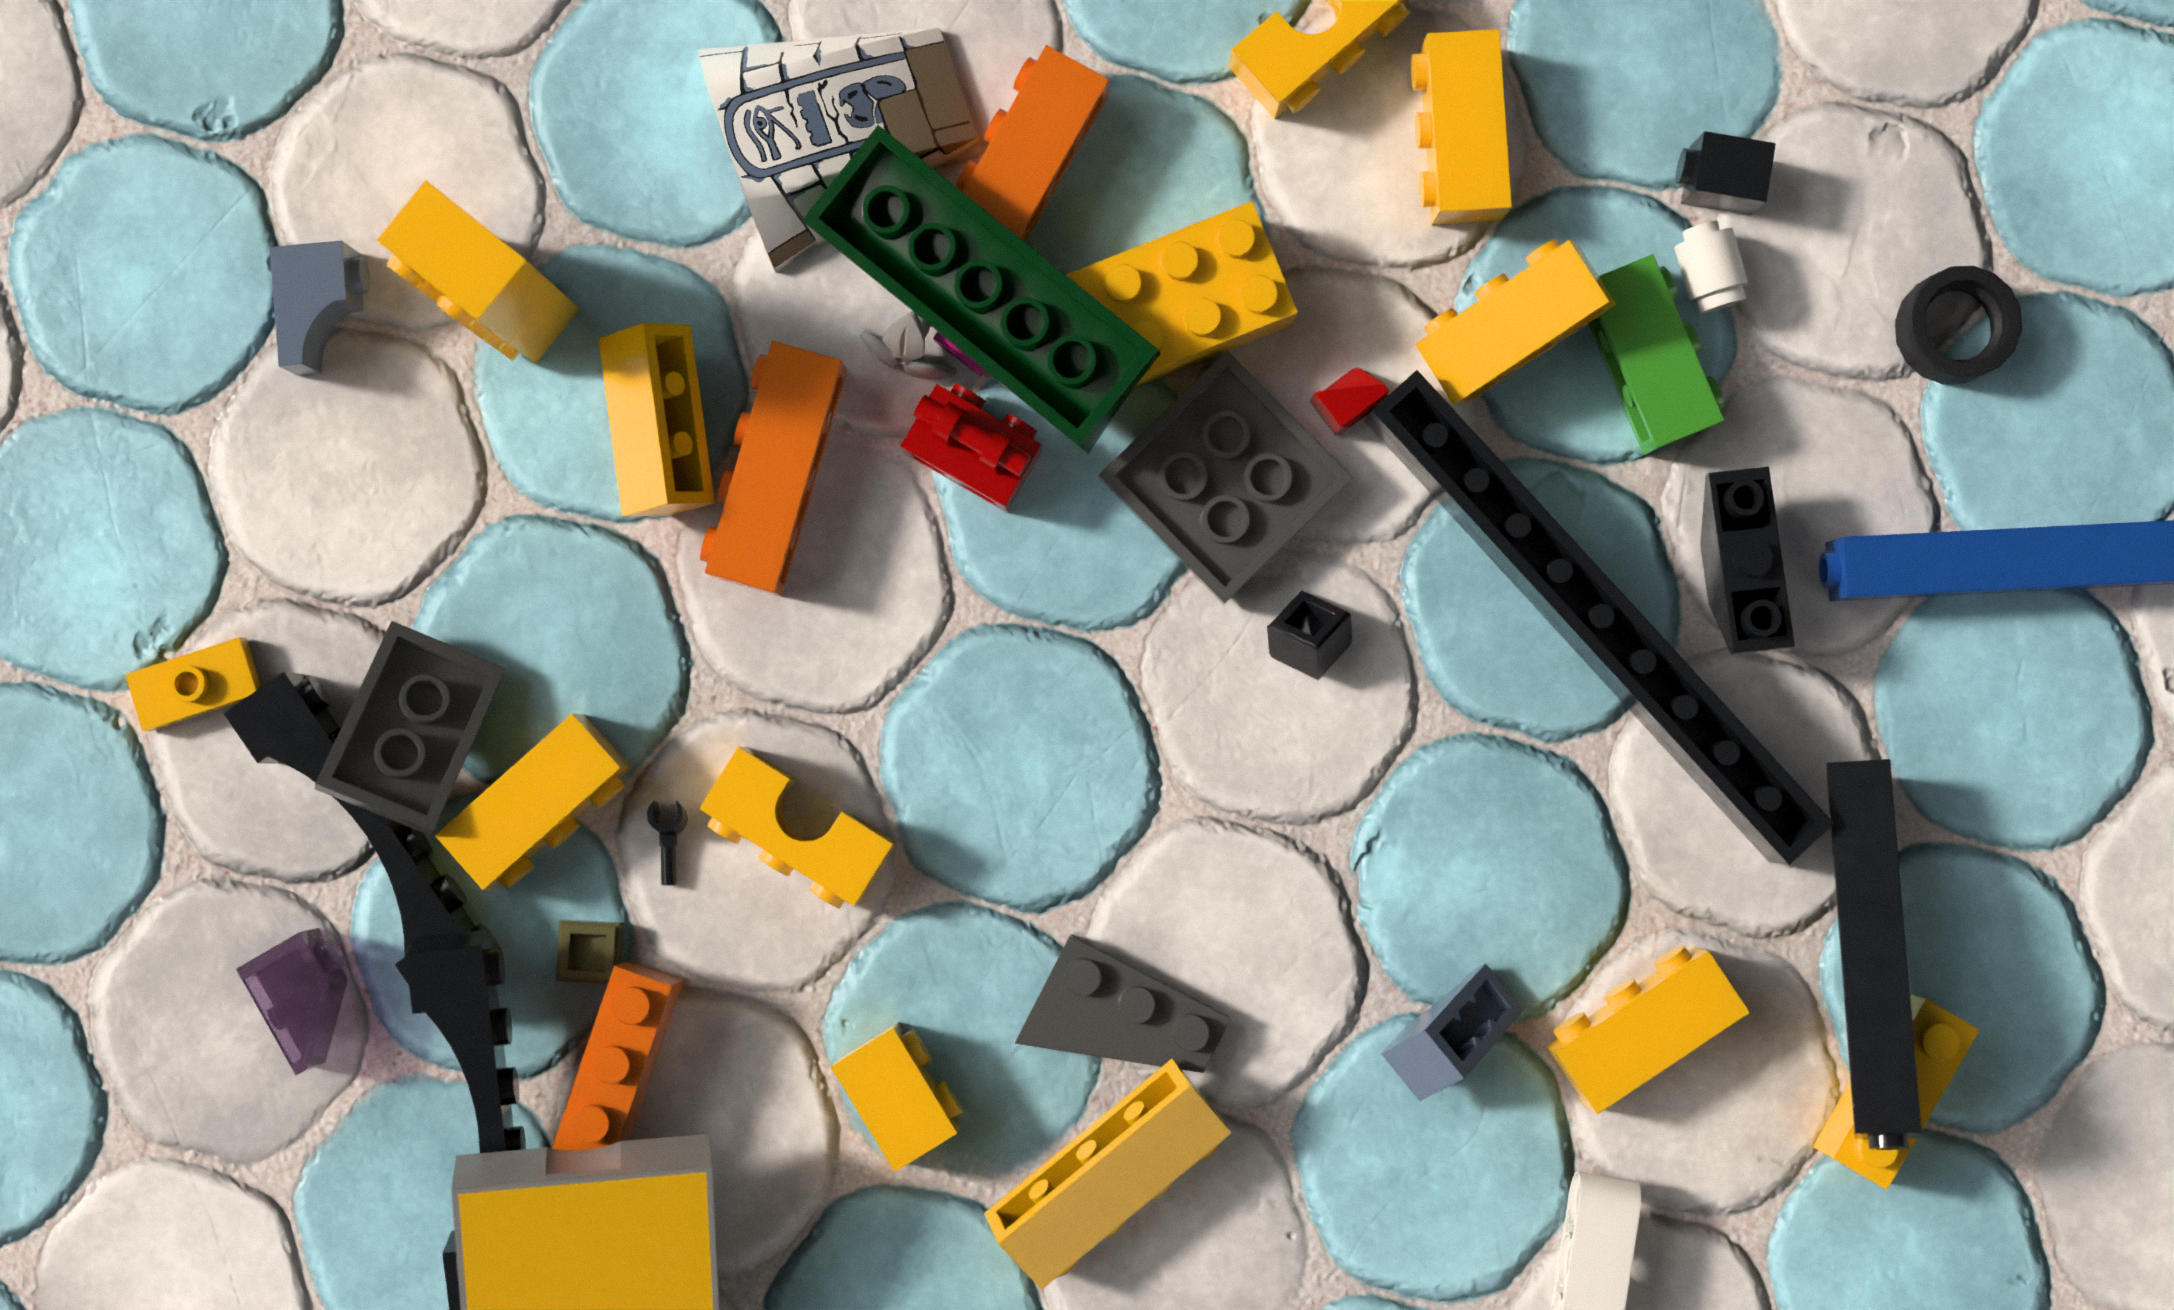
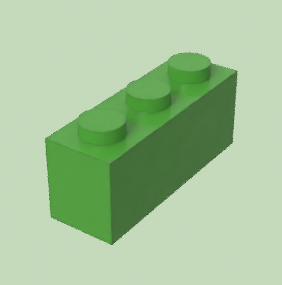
(1654, 357)

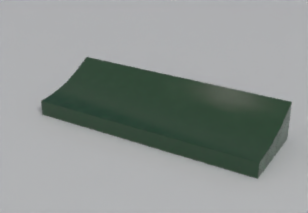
(982, 288)

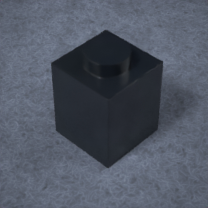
(1726, 173)

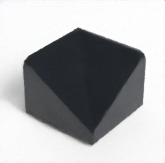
(1309, 635)

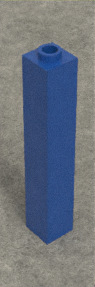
(1998, 561)

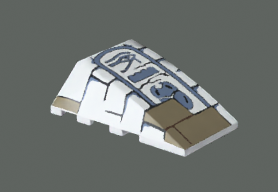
(808, 106)

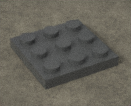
(1225, 477)

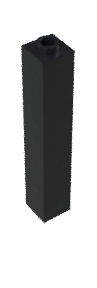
(1873, 954)

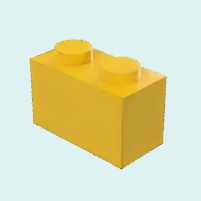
(899, 1095)

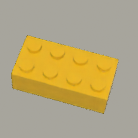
(475, 276)
(1196, 289)

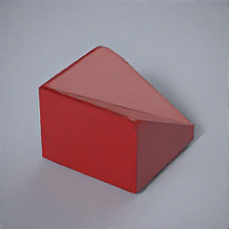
(1349, 400)

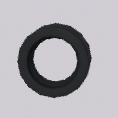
(2001, 310)

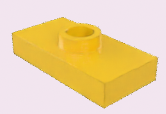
(193, 684)

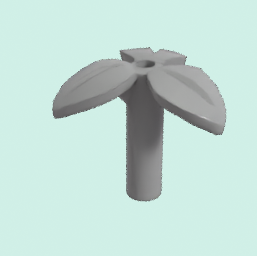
(906, 345)

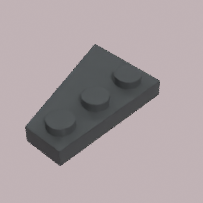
(1119, 1013)

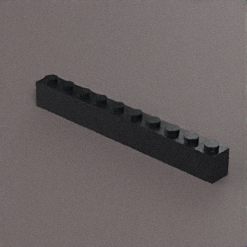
(1598, 621)

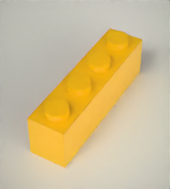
(1106, 1174)

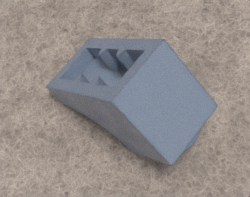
(311, 294)
(1453, 1034)

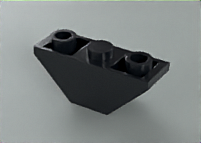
(1745, 561)

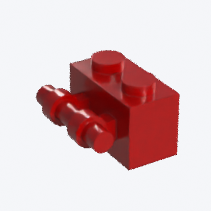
(971, 445)

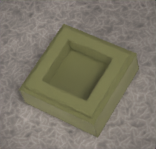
(588, 950)

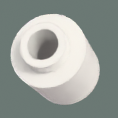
(1712, 267)

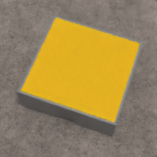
(588, 1227)

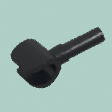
(668, 839)

